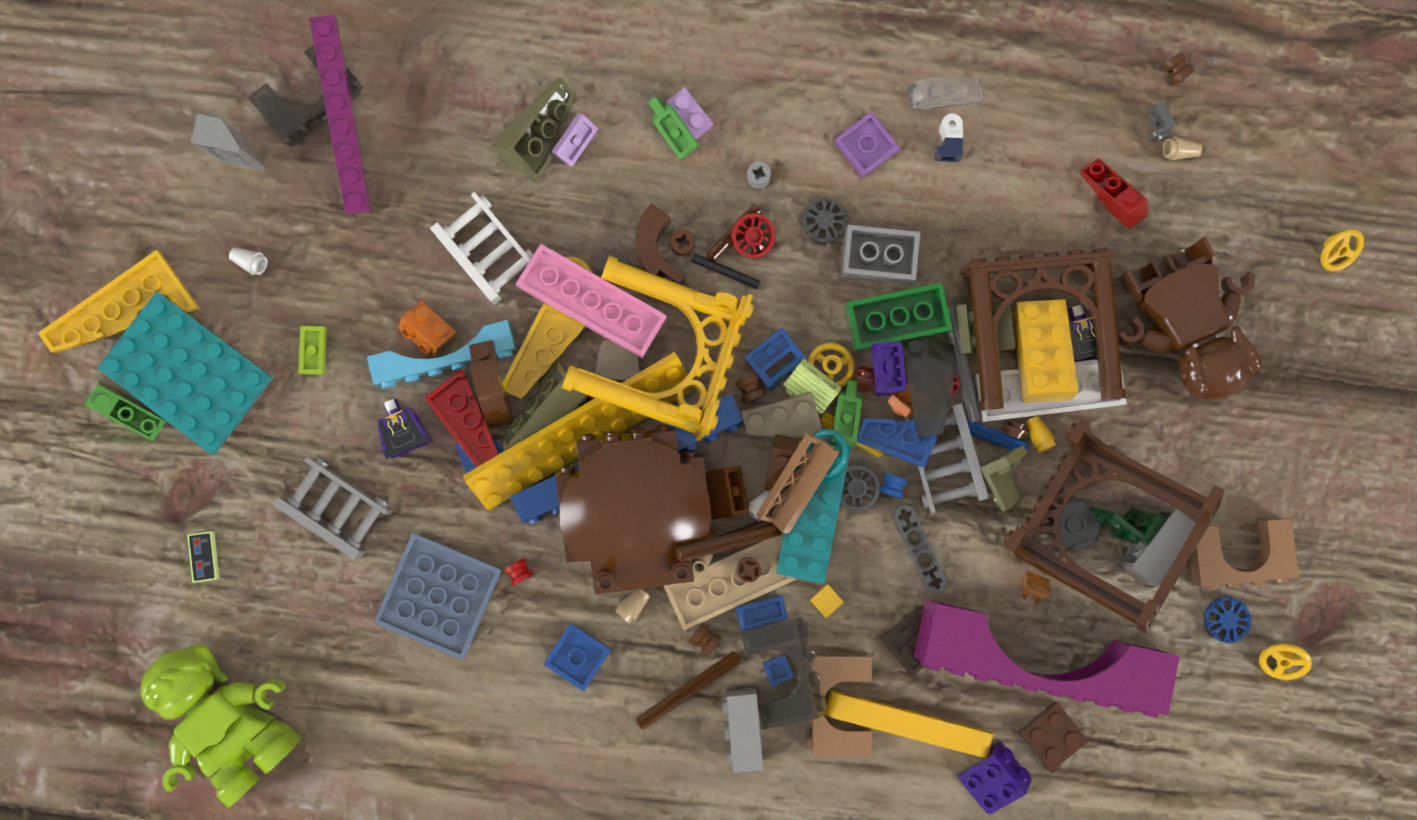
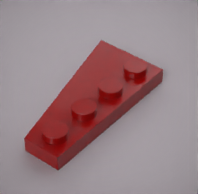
(463, 418)

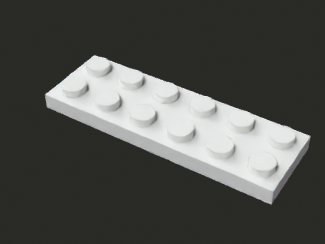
(1086, 398)

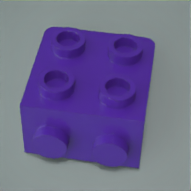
(996, 779)

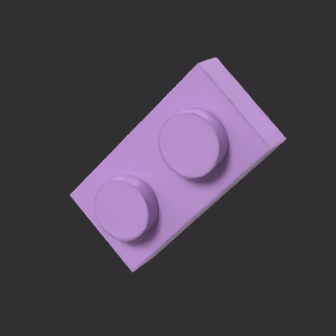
(691, 113)
(574, 140)

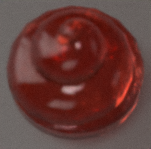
(864, 377)

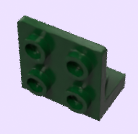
(1134, 526)

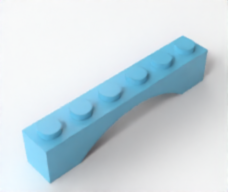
(391, 367)

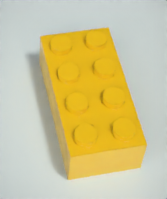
(1044, 351)

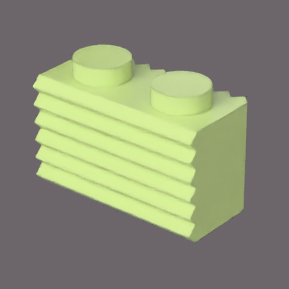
(807, 379)

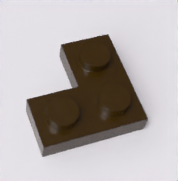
(902, 640)

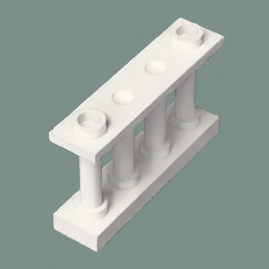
(461, 251)

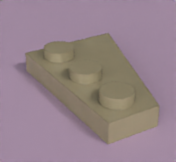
(784, 417)

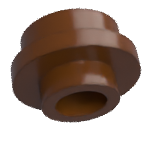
(1015, 429)

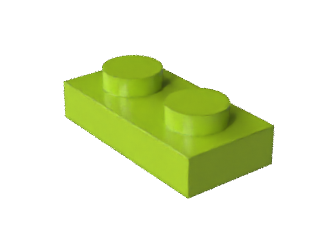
(312, 350)

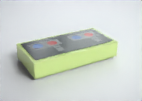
(203, 556)

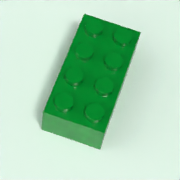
(898, 316)

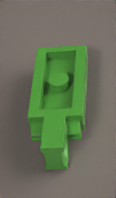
(673, 128)
(847, 413)

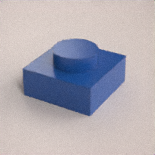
(778, 670)

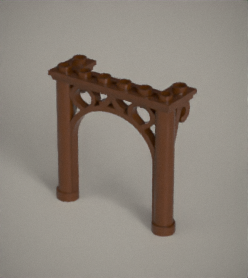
(1098, 274)

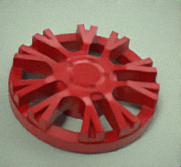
(753, 235)

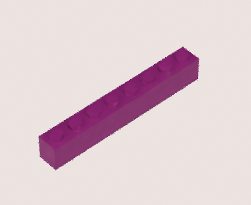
(340, 114)

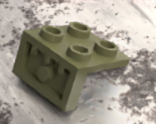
(1005, 329)
(1001, 479)

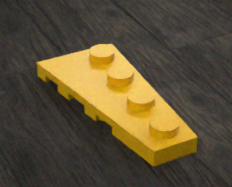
(542, 347)

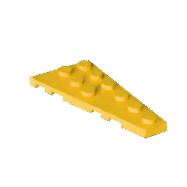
(117, 304)

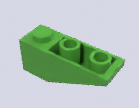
(124, 410)

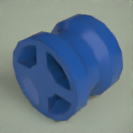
(893, 486)

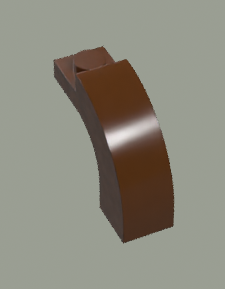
(648, 232)
(489, 385)

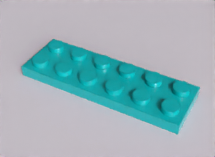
(809, 544)

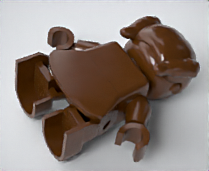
(1189, 315)

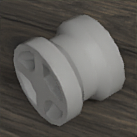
(756, 179)

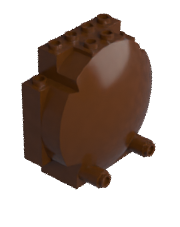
(633, 508)

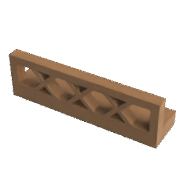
(801, 483)

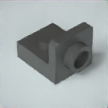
(1162, 120)

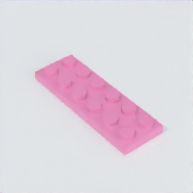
(591, 301)

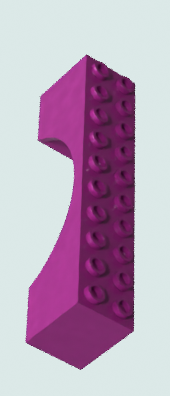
(1120, 677)

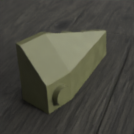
(531, 136)
(545, 408)

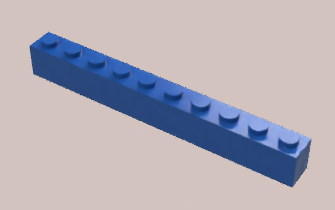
(544, 498)

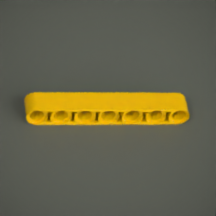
(909, 723)

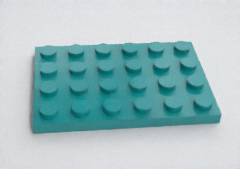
(185, 373)

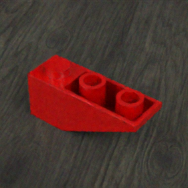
(1116, 193)

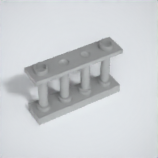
(969, 464)
(312, 519)

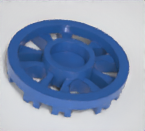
(1227, 619)

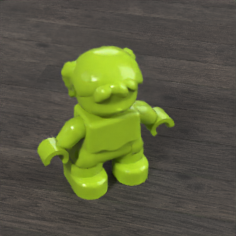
(217, 727)

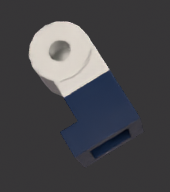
(952, 139)

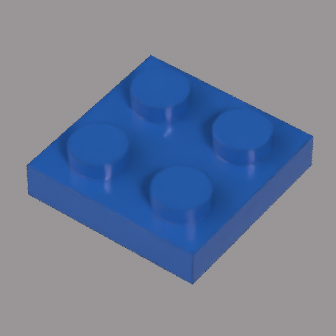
(577, 656)

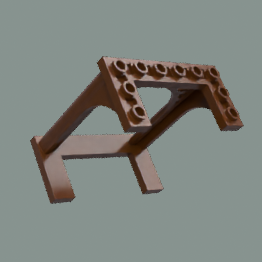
(1086, 447)

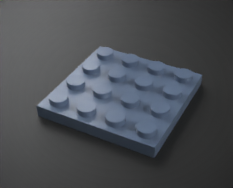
(438, 596)

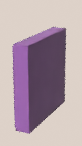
(866, 144)

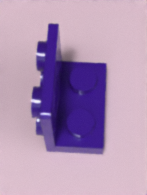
(888, 368)

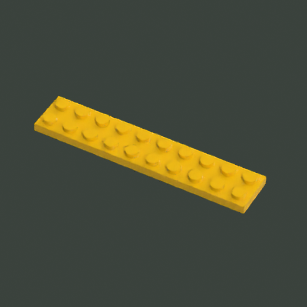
(556, 443)

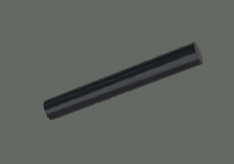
(725, 271)

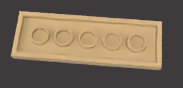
(721, 587)

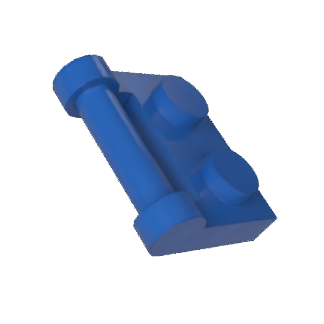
(770, 353)

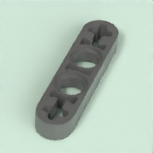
(917, 549)

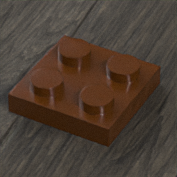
(1053, 736)

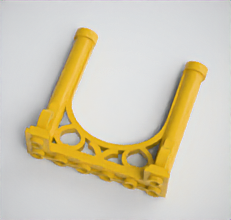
(720, 308)

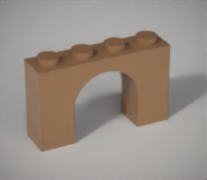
(1275, 562)
(825, 737)

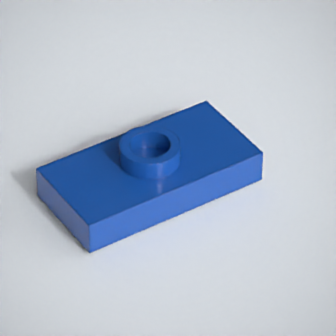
(761, 613)

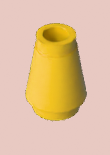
(1040, 435)

